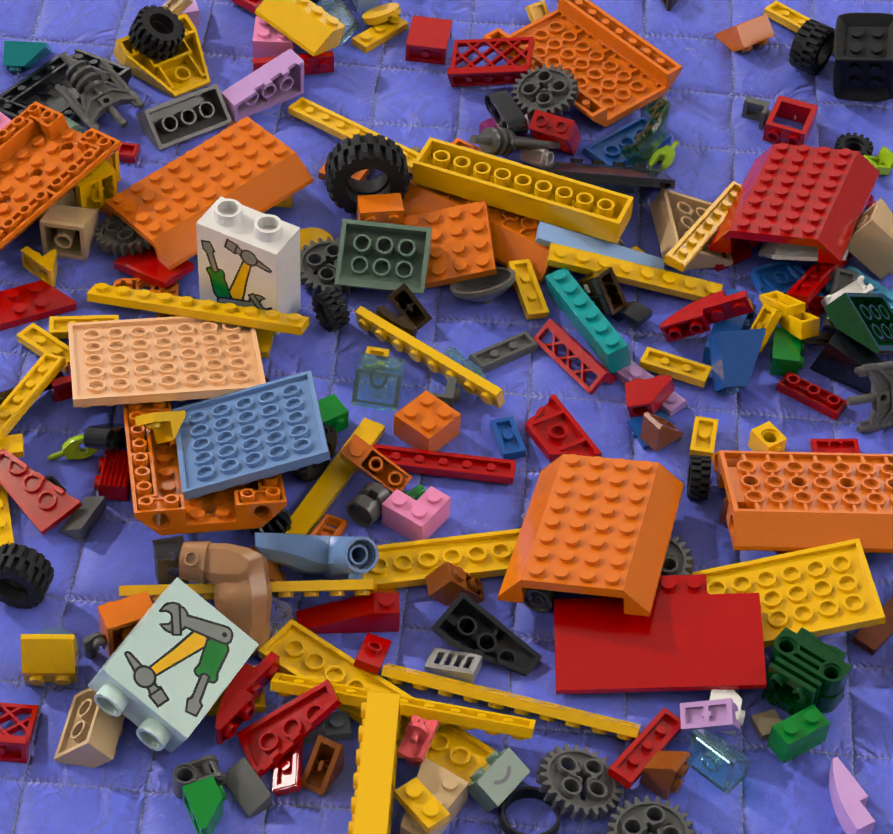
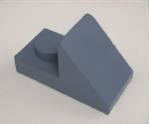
(334, 727)

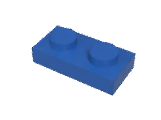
(507, 438)

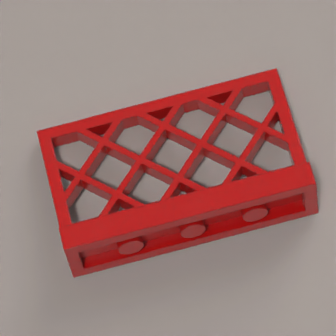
(489, 74)
(16, 747)

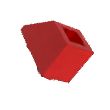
(647, 394)

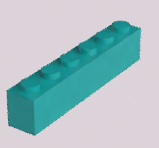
(588, 320)

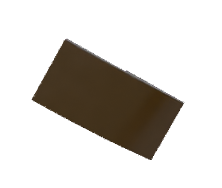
(400, 322)

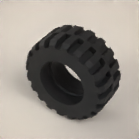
(362, 154)

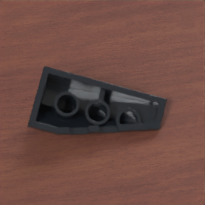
(478, 632)

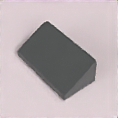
(85, 517)
(248, 788)

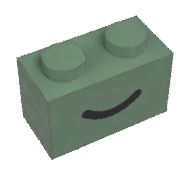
(497, 779)

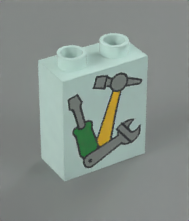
(172, 667)

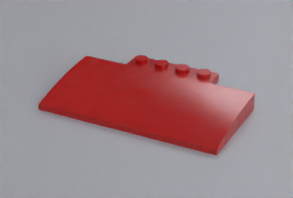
(683, 646)

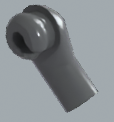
(92, 642)

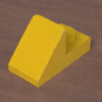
(41, 266)
(163, 424)

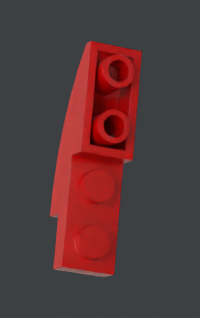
(698, 315)
(239, 697)

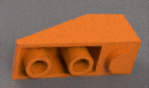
(374, 464)

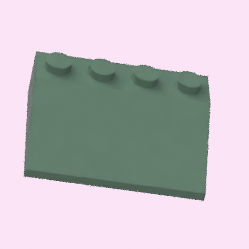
(383, 255)

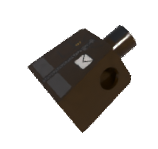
(604, 290)

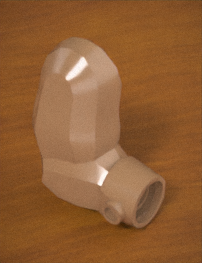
(240, 583)

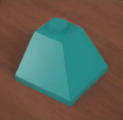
(22, 55)

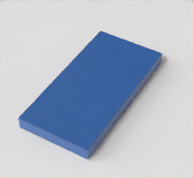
(610, 146)

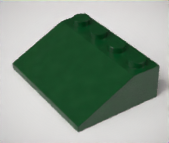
(863, 318)

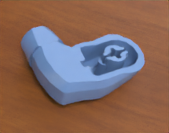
(320, 555)

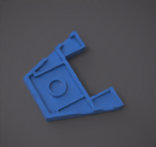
(778, 276)

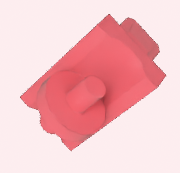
(417, 740)

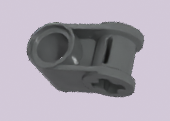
(196, 771)

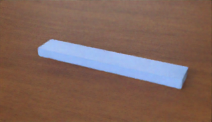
(550, 234)

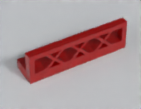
(580, 352)

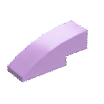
(849, 800)

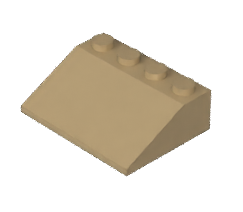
(673, 217)

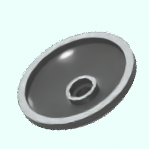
(484, 288)

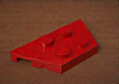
(32, 303)
(558, 432)

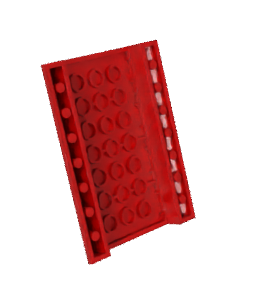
(800, 199)

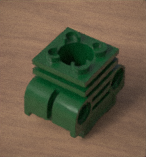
(805, 673)

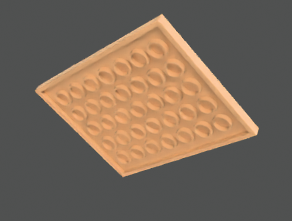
(160, 360)

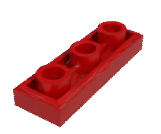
(811, 395)

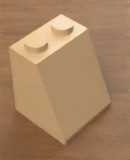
(69, 231)
(874, 239)

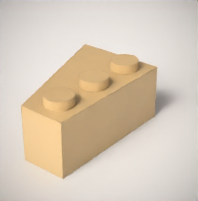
(445, 787)

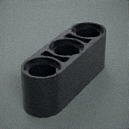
(506, 112)
(105, 436)

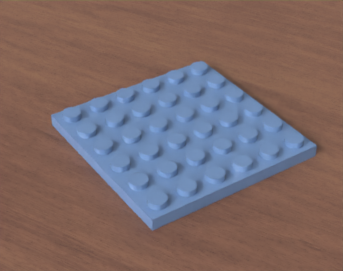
(250, 435)

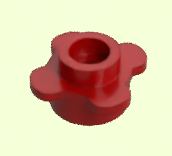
(815, 307)

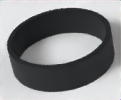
(527, 792)

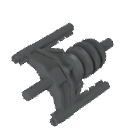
(96, 96)
(503, 142)
(881, 396)

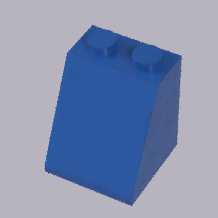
(734, 358)

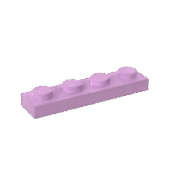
(673, 403)

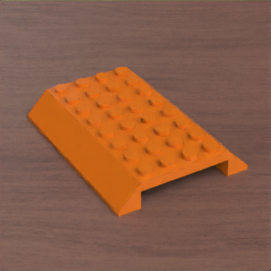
(611, 62)
(234, 164)
(596, 531)

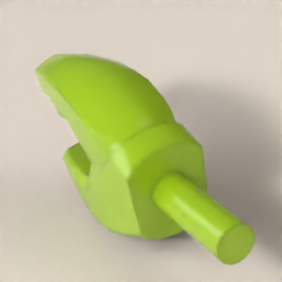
(664, 154)
(72, 450)

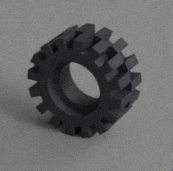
(855, 143)
(330, 310)
(698, 477)

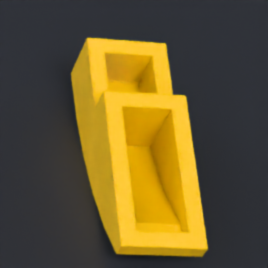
(794, 318)

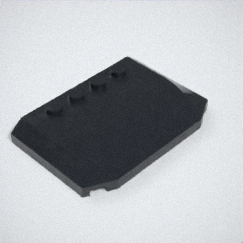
(41, 83)
(615, 174)

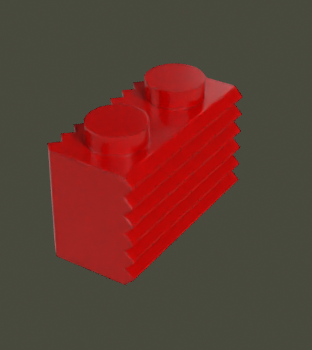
(114, 476)

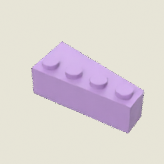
(266, 86)

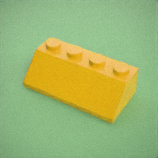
(303, 24)

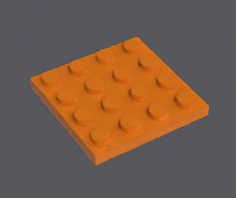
(459, 244)

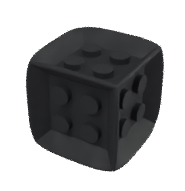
(863, 57)

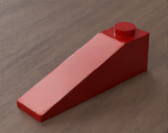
(354, 614)

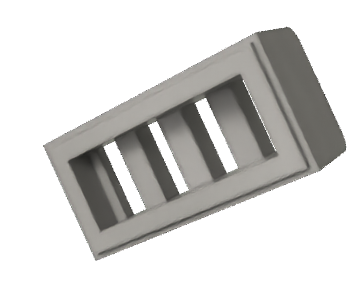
(464, 659)

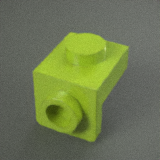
(883, 161)

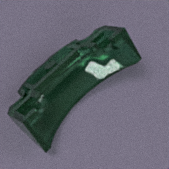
(653, 134)

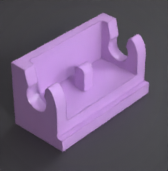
(710, 714)

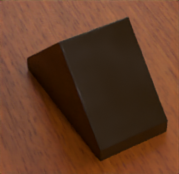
(409, 306)

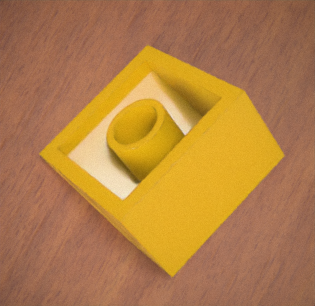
(49, 658)

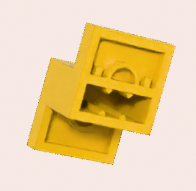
(99, 185)

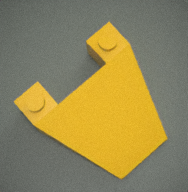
(175, 75)

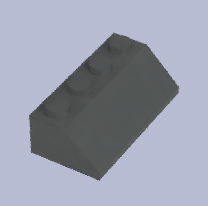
(184, 117)

